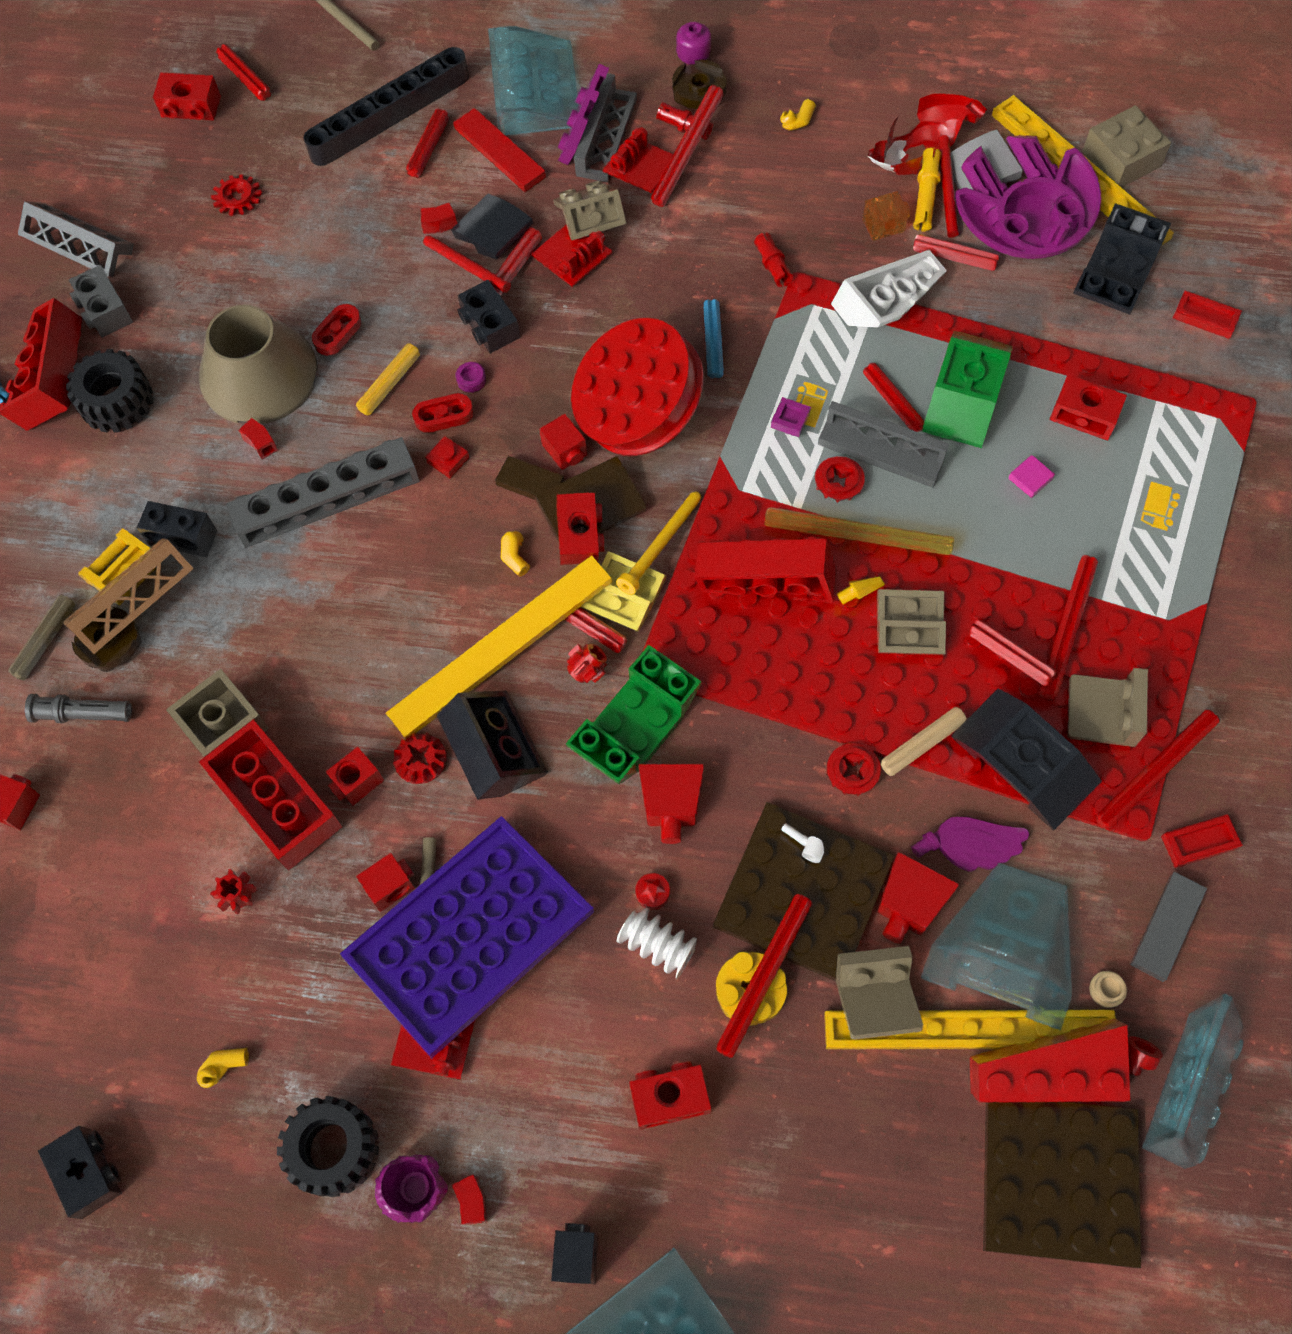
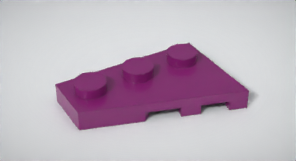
(578, 119)

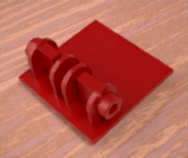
(639, 161)
(572, 258)
(446, 1063)

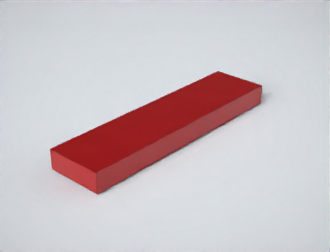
(499, 150)

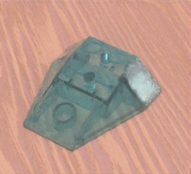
(1010, 945)

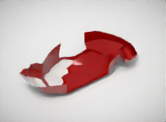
(938, 116)

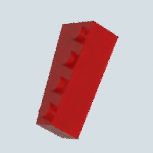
(44, 366)
(767, 568)
(1066, 1067)

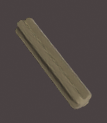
(41, 637)

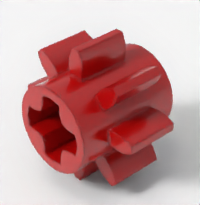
(586, 663)
(226, 884)

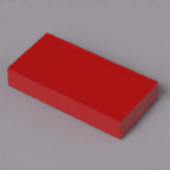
(1207, 314)
(1201, 841)

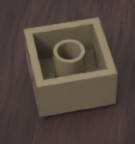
(1126, 146)
(213, 712)

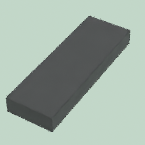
(1168, 926)

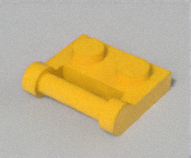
(135, 549)

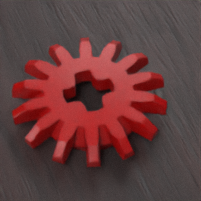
(244, 187)

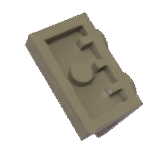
(591, 209)
(1108, 708)
(878, 992)

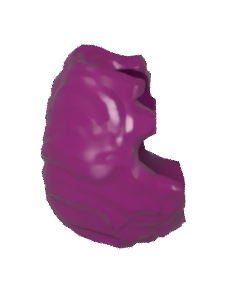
(410, 1188)

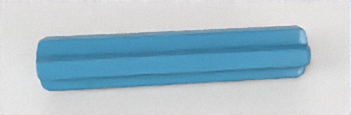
(713, 338)

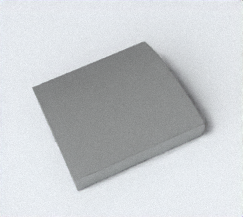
(997, 153)

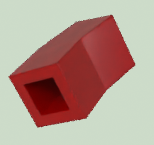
(438, 219)
(258, 437)
(471, 1201)

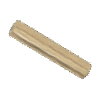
(923, 741)

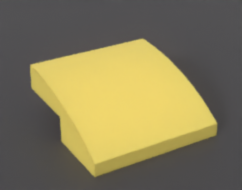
(619, 606)

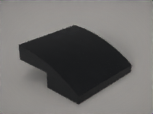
(492, 226)

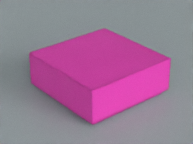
(1031, 476)

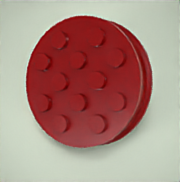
(637, 387)

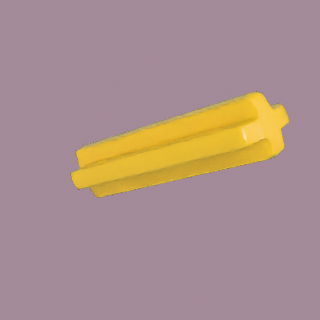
(388, 379)

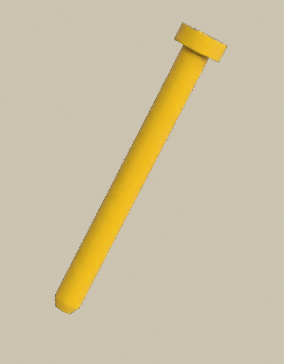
(629, 581)

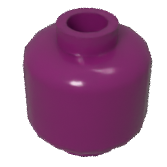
(693, 42)

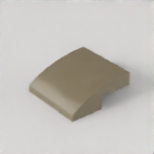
(911, 622)

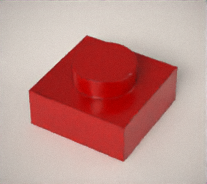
(447, 457)

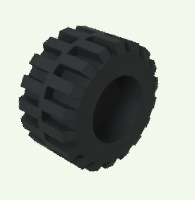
(100, 374)
(299, 1138)

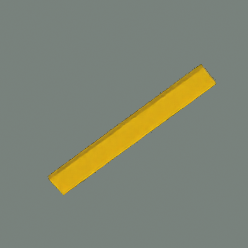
(1024, 122)
(499, 646)
(961, 1029)

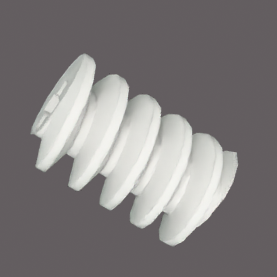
(657, 941)

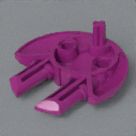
(1044, 212)

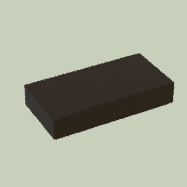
(526, 478)

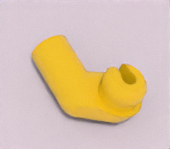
(509, 552)
(218, 1063)

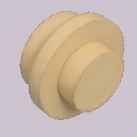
(1108, 989)

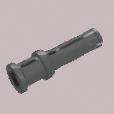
(63, 708)

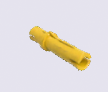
(928, 179)

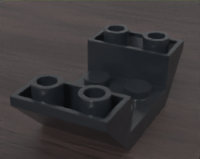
(1122, 258)
(1028, 756)

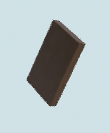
(611, 488)

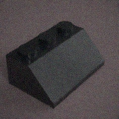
(491, 743)

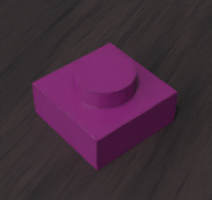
(790, 417)

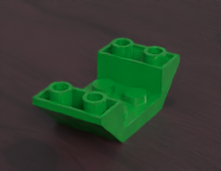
(967, 389)
(637, 717)

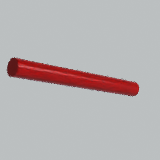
(948, 187)
(466, 263)

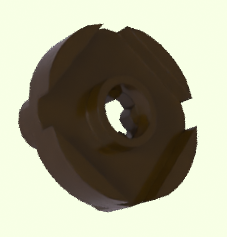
(687, 77)
(114, 652)

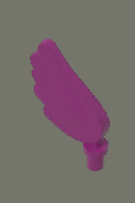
(973, 843)

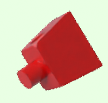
(671, 797)
(912, 897)

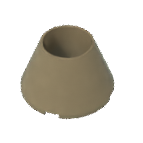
(262, 384)

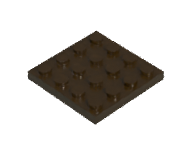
(774, 871)
(1062, 1182)

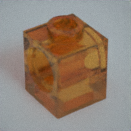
(885, 215)

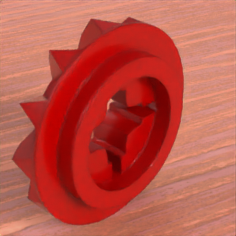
(844, 468)
(853, 754)
(418, 772)

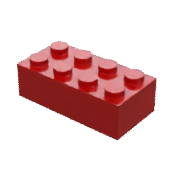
(270, 795)

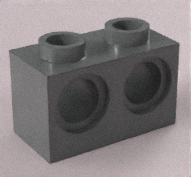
(100, 301)

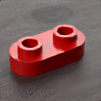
(335, 331)
(442, 412)

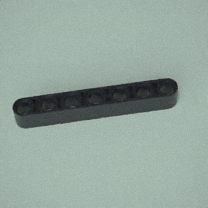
(386, 106)

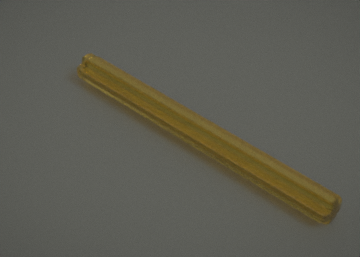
(859, 531)

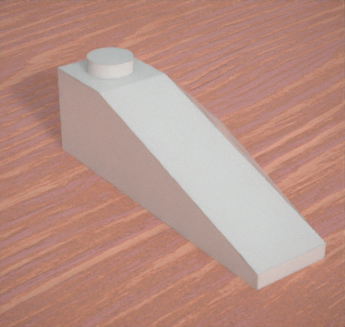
(887, 291)

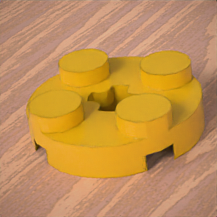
(740, 970)

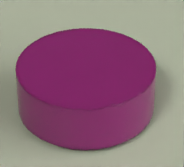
(470, 377)

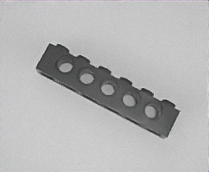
(314, 505)

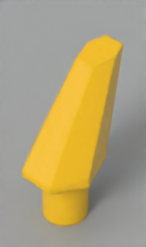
(859, 589)

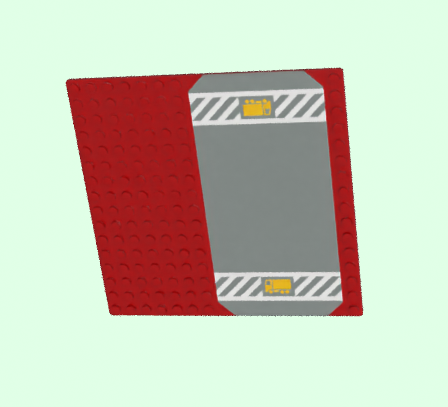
(1140, 503)

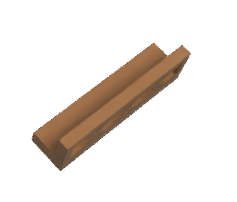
(120, 585)

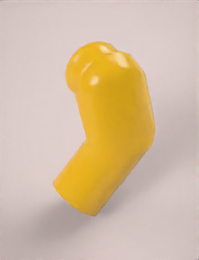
(794, 121)

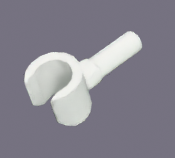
(813, 846)

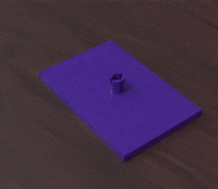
(466, 935)

